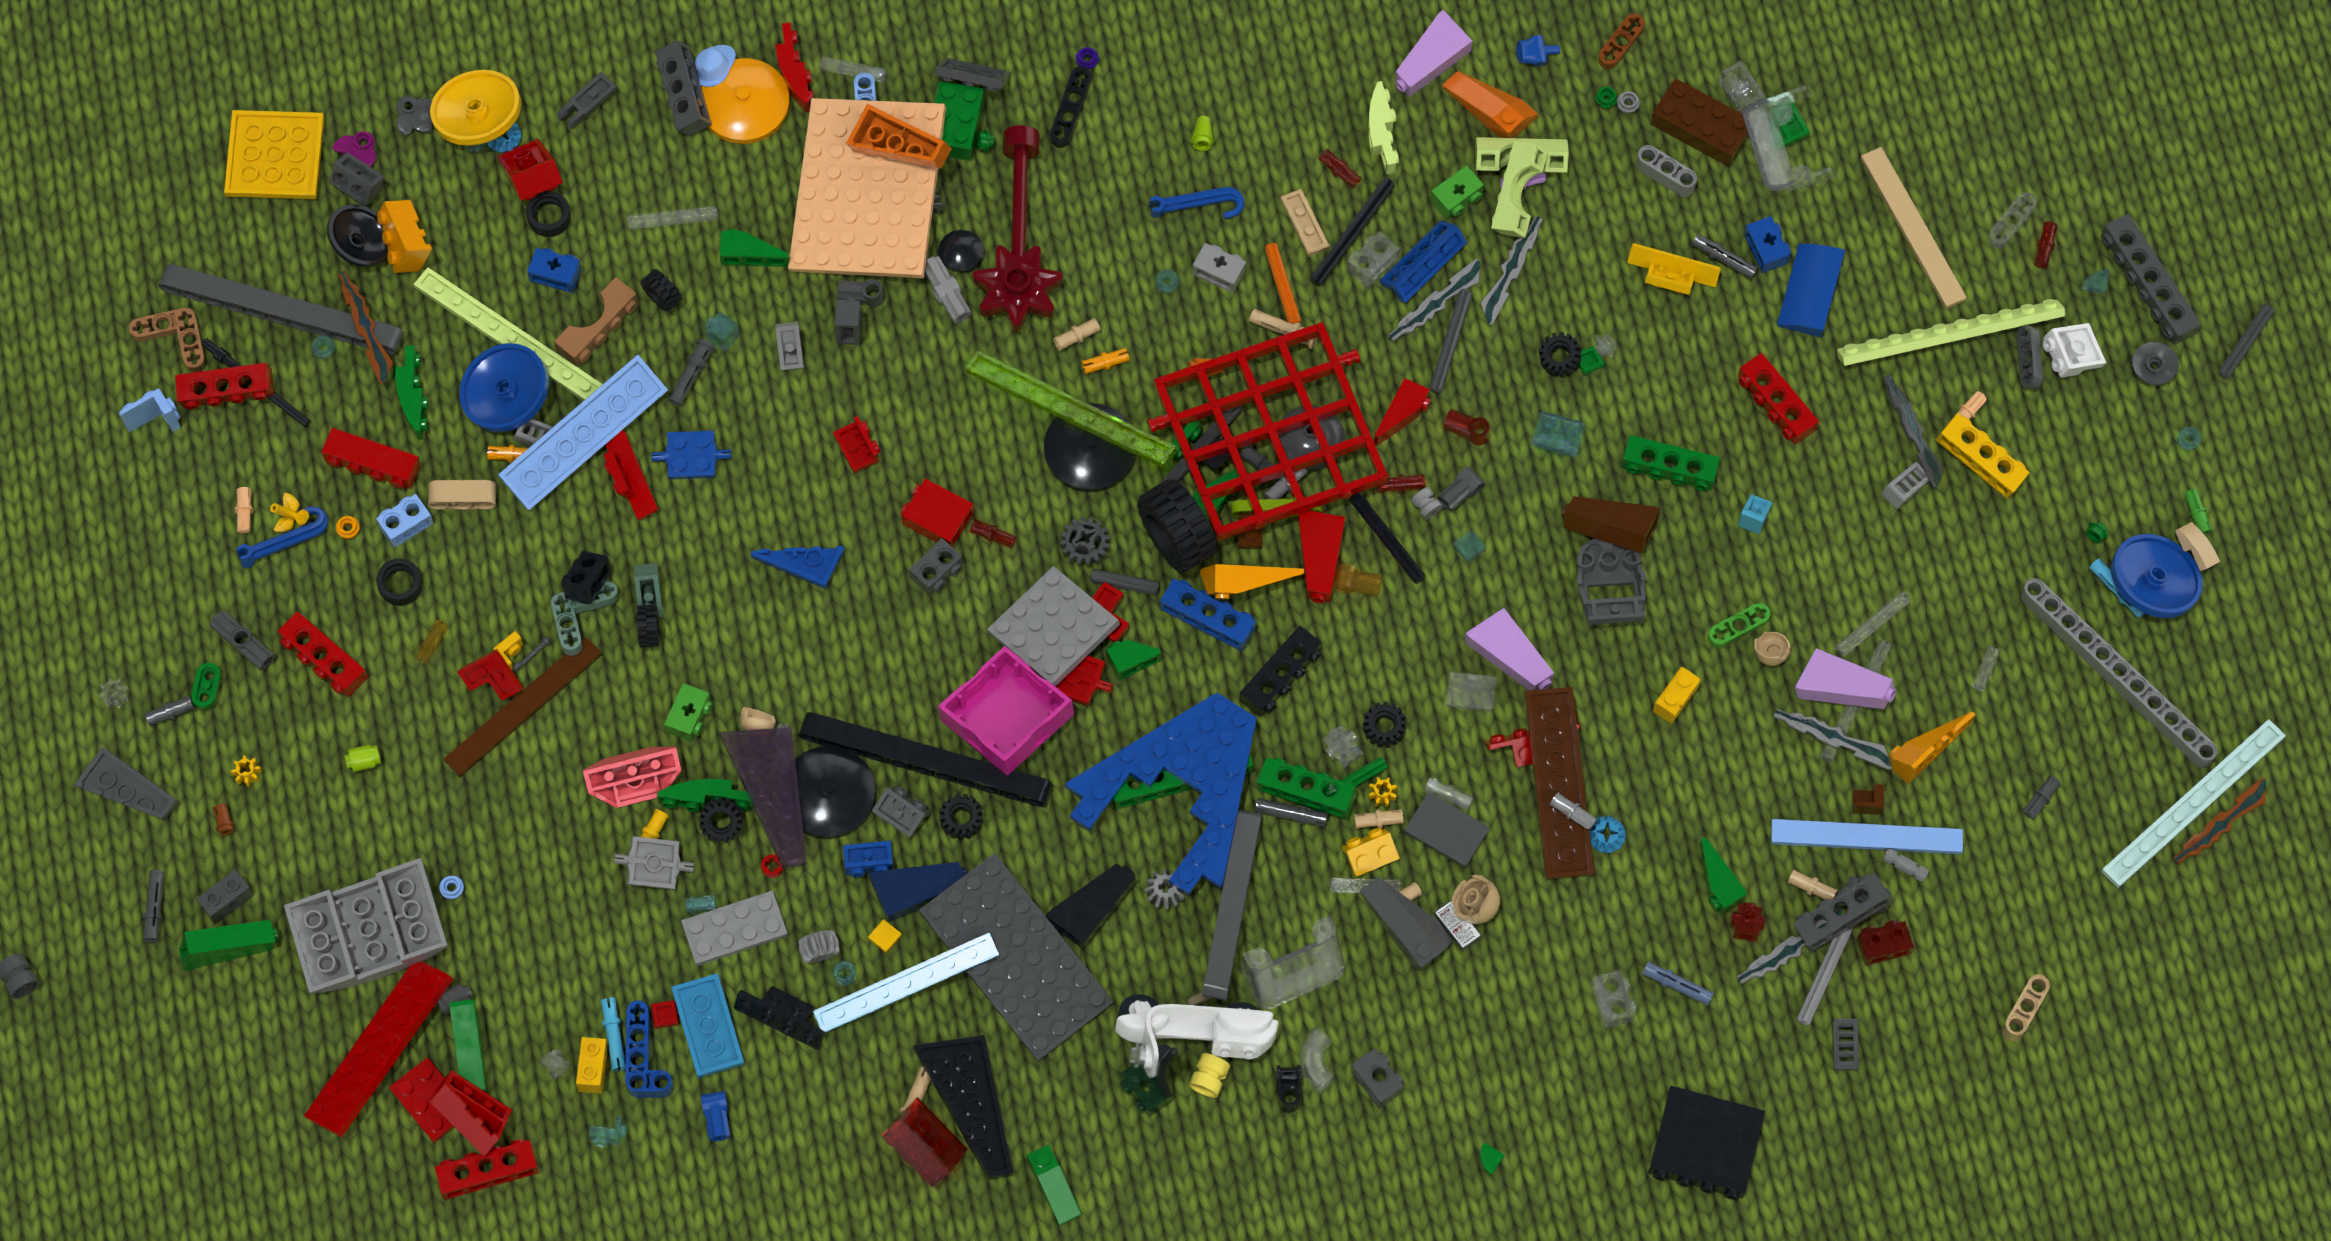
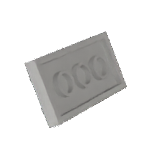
(734, 928)

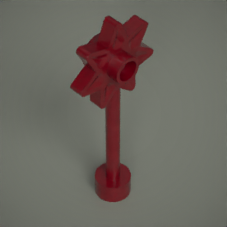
(1018, 281)

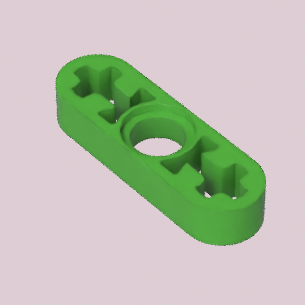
(1756, 623)

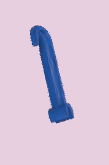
(1198, 199)
(248, 554)

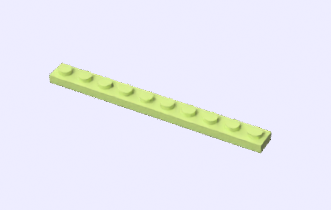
(504, 332)
(1951, 332)

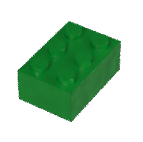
(962, 117)

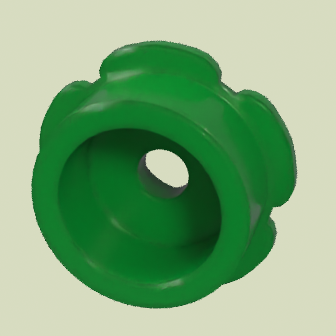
(1606, 92)
(984, 140)
(2097, 532)

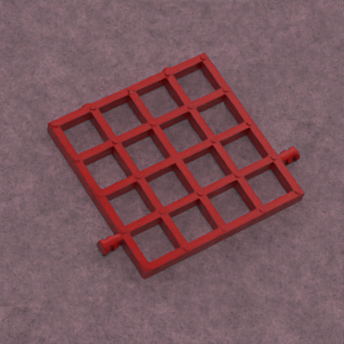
(1270, 430)

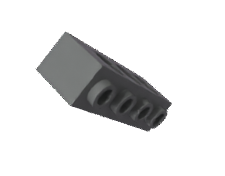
(680, 73)
(1838, 924)

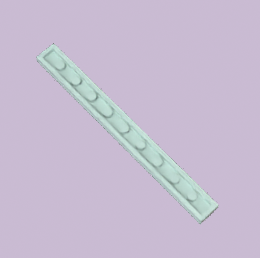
(2193, 803)

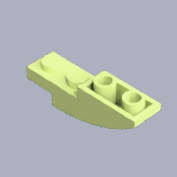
(1380, 127)

